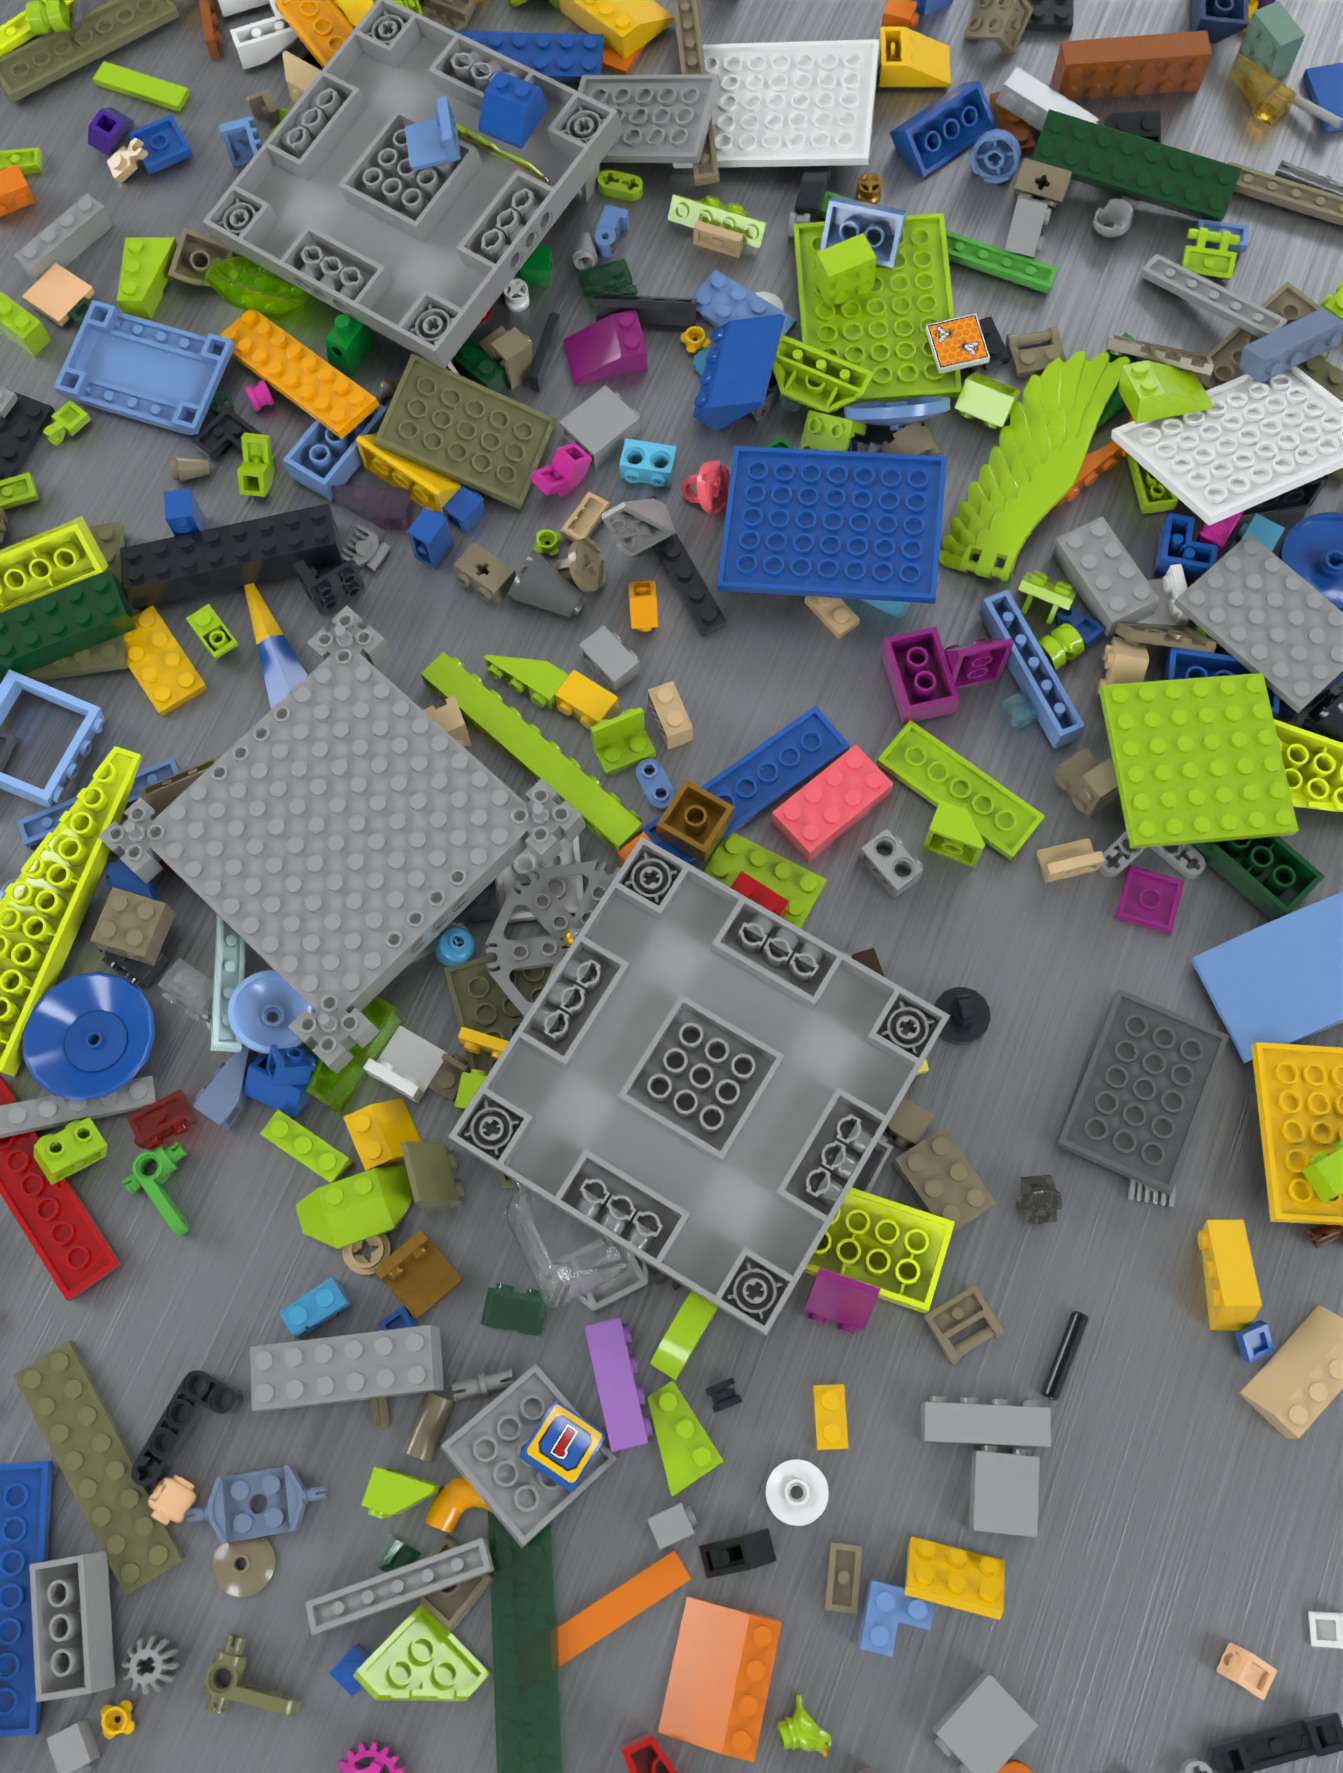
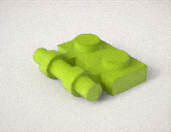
(1208, 261)

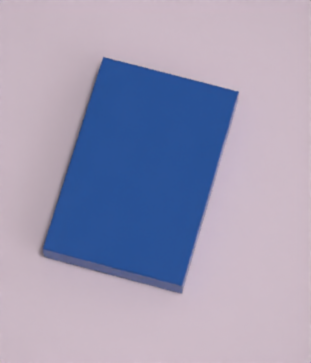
(1326, 89)

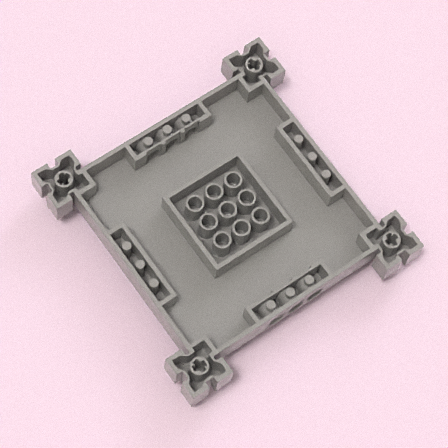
(343, 835)

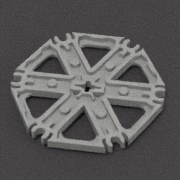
(552, 916)

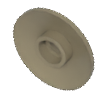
(258, 1571)

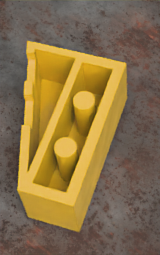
(1229, 1275)

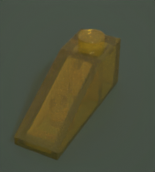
(1263, 93)

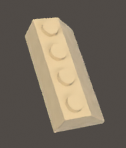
(1300, 1375)

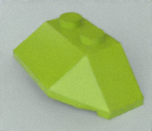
(818, 377)
(356, 1206)

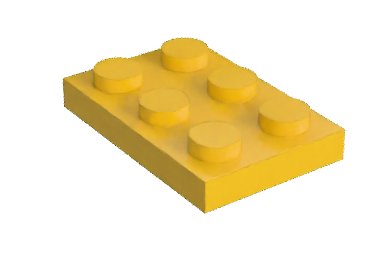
(955, 1578)

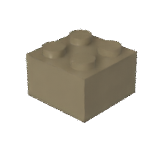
(133, 926)

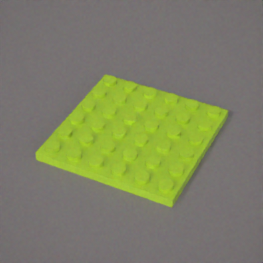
(1197, 760)

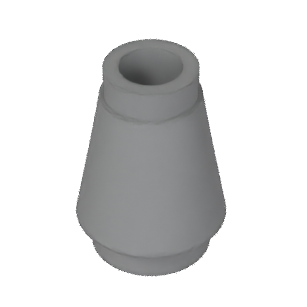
(585, 252)

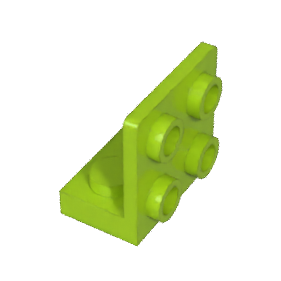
(829, 432)
(622, 741)

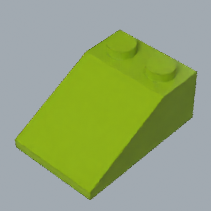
(1160, 391)

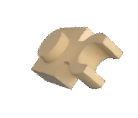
(124, 160)

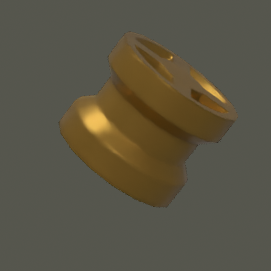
(873, 184)

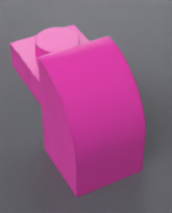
(565, 471)

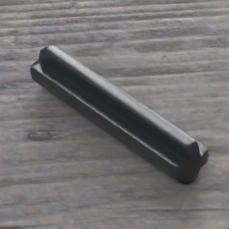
(1065, 1355)

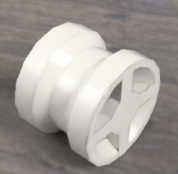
(519, 290)

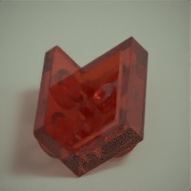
(161, 1120)

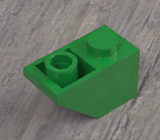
(538, 267)

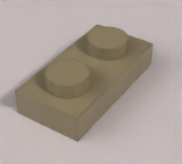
(843, 1578)

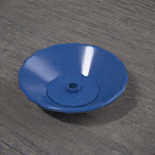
(70, 1017)

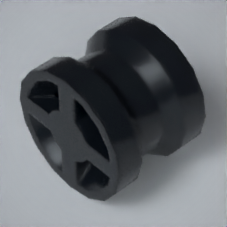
(723, 1395)

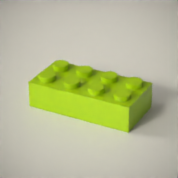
(1150, 492)

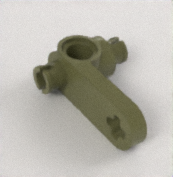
(235, 1661)

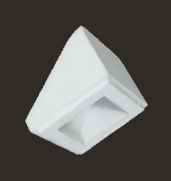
(1326, 1629)

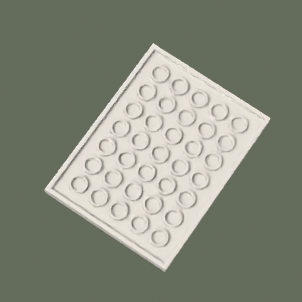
(793, 102)
(1245, 447)

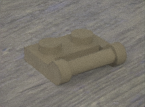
(1034, 360)
(959, 1314)

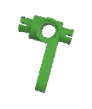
(166, 1164)

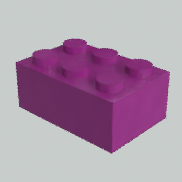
(919, 675)

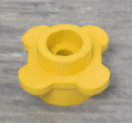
(692, 333)
(108, 1722)

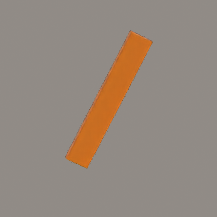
(620, 1605)

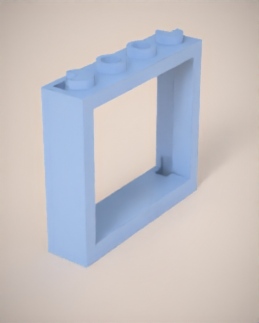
(80, 746)

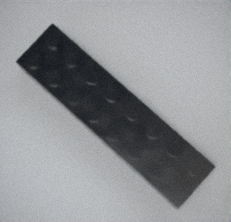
(229, 556)

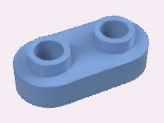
(654, 783)

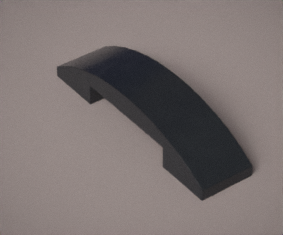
(1279, 1744)

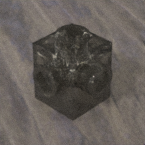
(1038, 1199)

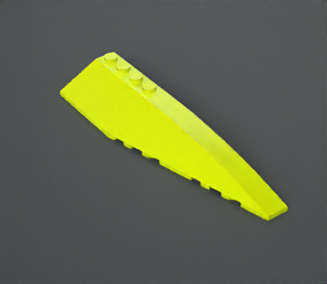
(52, 897)

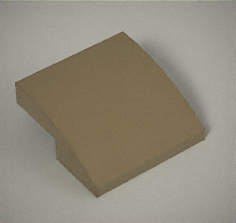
(449, 13)

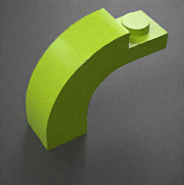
(683, 1335)

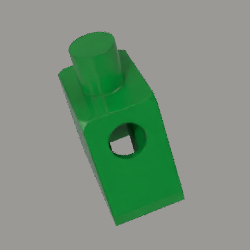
(348, 344)

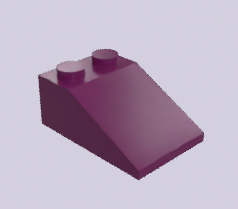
(607, 348)
(978, 661)
(840, 1301)

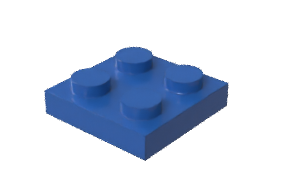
(163, 143)

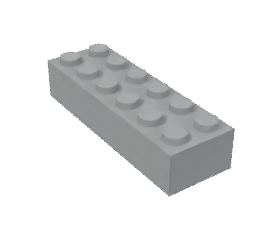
(346, 1368)

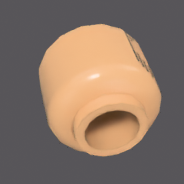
(171, 1499)

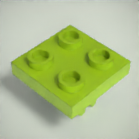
(1037, 585)

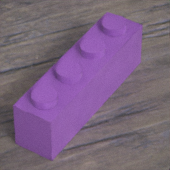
(616, 1384)

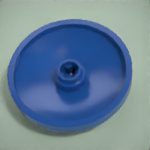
(1316, 553)

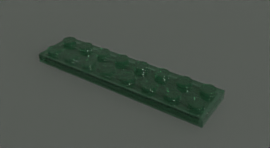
(525, 1652)

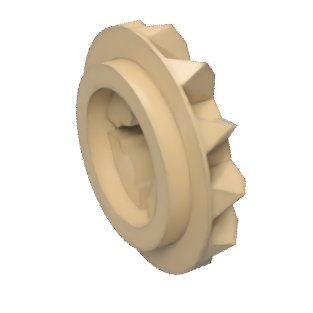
(359, 1263)

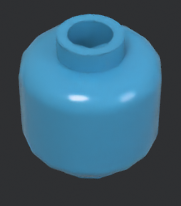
(454, 946)

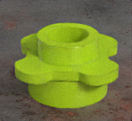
(547, 536)

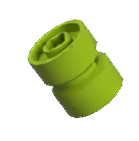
(48, 16)
(1062, 645)

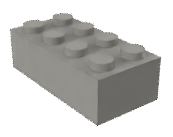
(1105, 575)

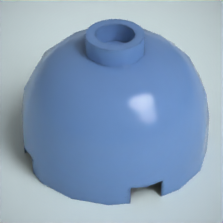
(996, 156)

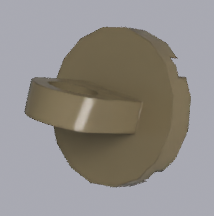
(583, 565)

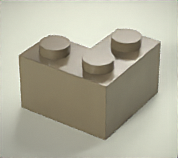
(512, 352)
(1087, 781)

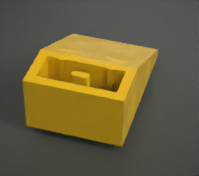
(912, 59)

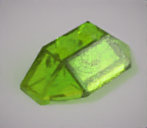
(254, 288)

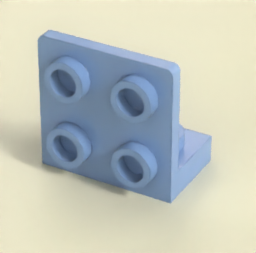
(433, 140)

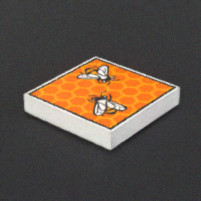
(957, 343)

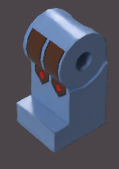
(608, 229)

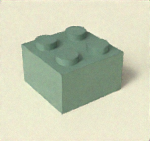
(1272, 39)

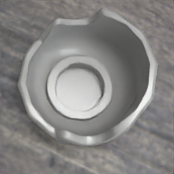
(1114, 218)

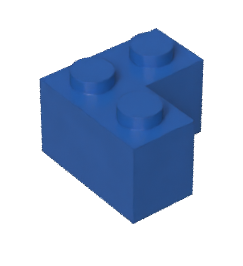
(1177, 547)

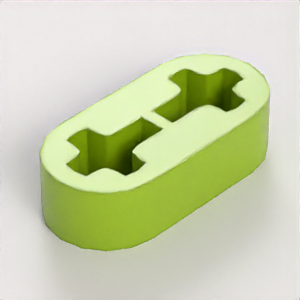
(620, 185)

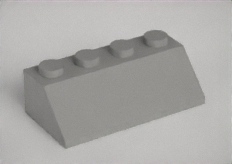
(72, 1626)

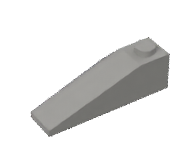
(638, 524)

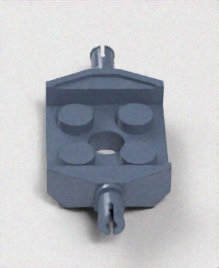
(232, 1497)

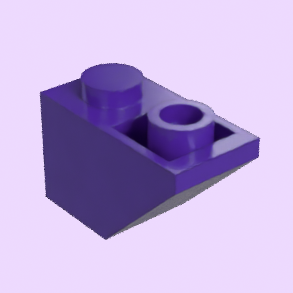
(108, 130)

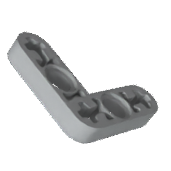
(1169, 857)

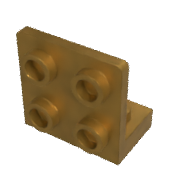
(418, 1274)

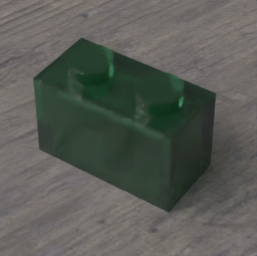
(515, 1310)

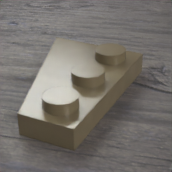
(1165, 635)

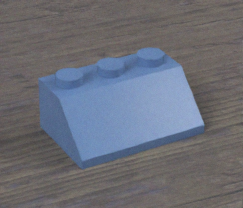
(879, 223)

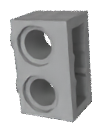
(884, 866)

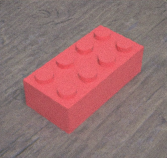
(831, 803)

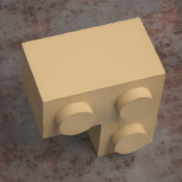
(1124, 662)

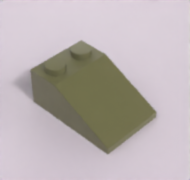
(432, 1176)

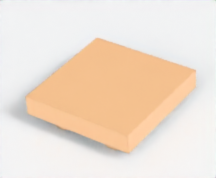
(57, 293)

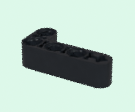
(180, 1432)

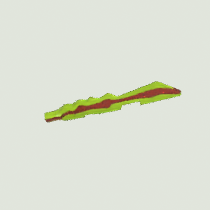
(490, 147)

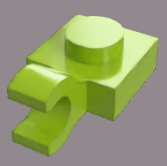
(67, 419)

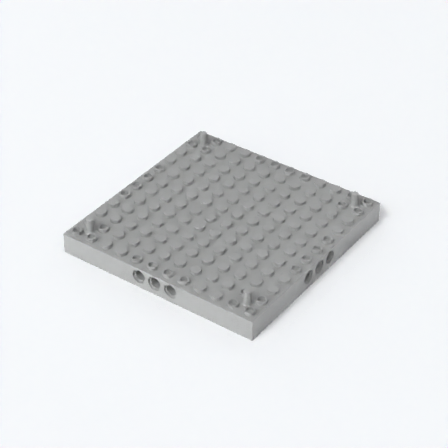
(396, 246)
(701, 1083)

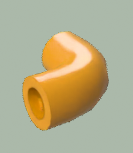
(451, 1503)

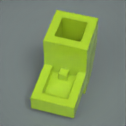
(258, 465)

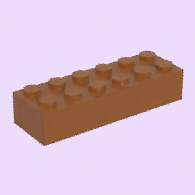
(1131, 65)

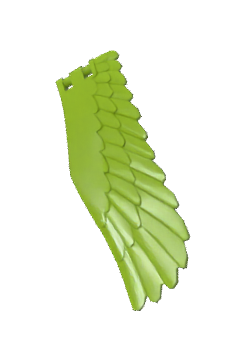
(1032, 465)

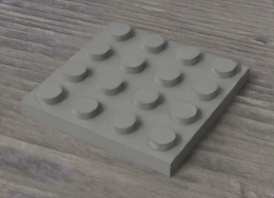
(489, 1460)

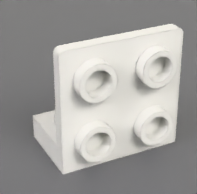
(1168, 590)
(406, 1064)

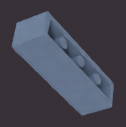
(1291, 345)

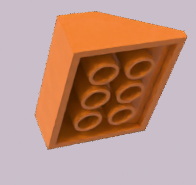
(720, 1678)

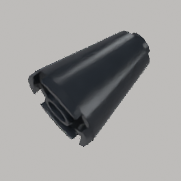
(1328, 717)

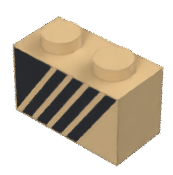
(670, 715)

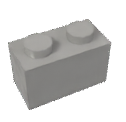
(609, 658)

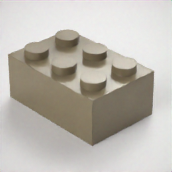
(943, 1180)

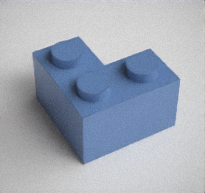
(882, 1611)

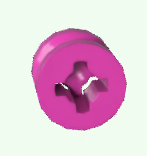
(259, 395)

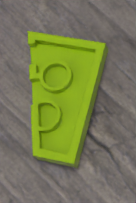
(681, 1439)

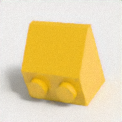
(379, 1131)

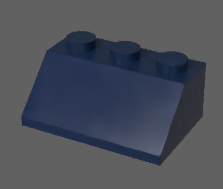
(1219, 17)

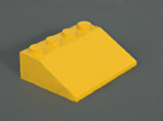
(624, 23)

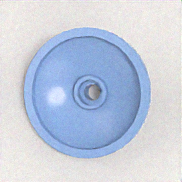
(257, 999)

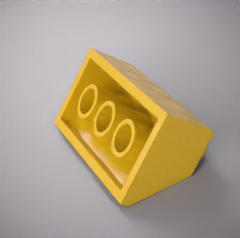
(425, 485)

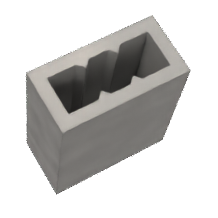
(601, 425)
(1004, 1491)
(983, 1727)

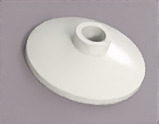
(814, 1492)

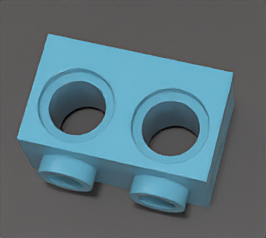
(649, 456)

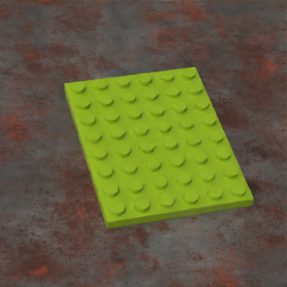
(889, 322)

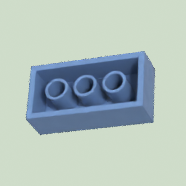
(325, 459)

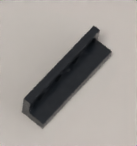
(649, 308)

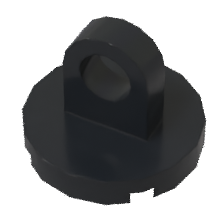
(967, 1013)

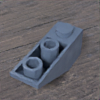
(224, 1096)

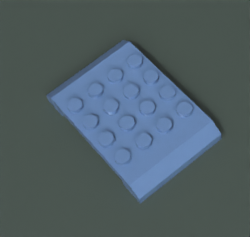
(143, 369)

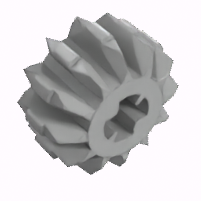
(137, 1664)

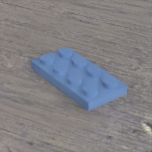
(725, 300)

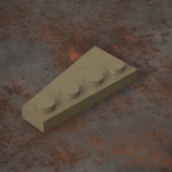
(1166, 355)

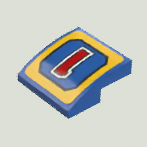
(563, 1446)

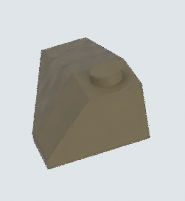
(195, 255)

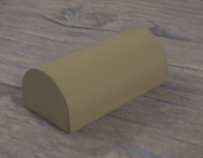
(428, 1427)

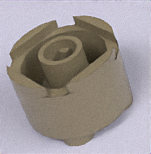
(913, 440)

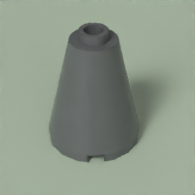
(545, 588)

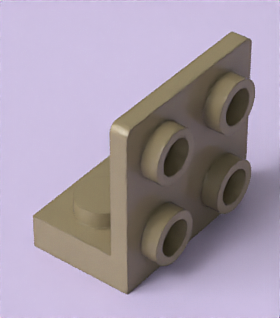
(1000, 22)

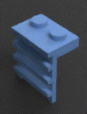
(240, 140)

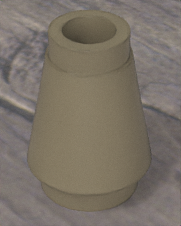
(189, 467)

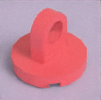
(711, 485)

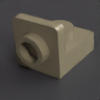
(264, 103)
(448, 1076)

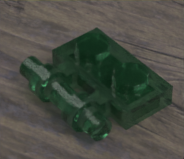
(606, 278)

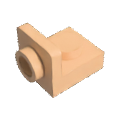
(1246, 1670)

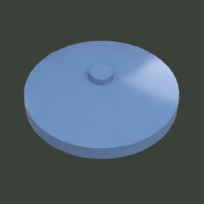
(897, 413)

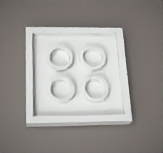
(566, 889)

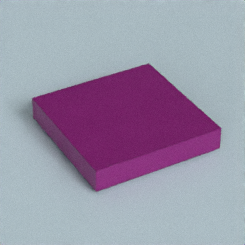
(1149, 900)

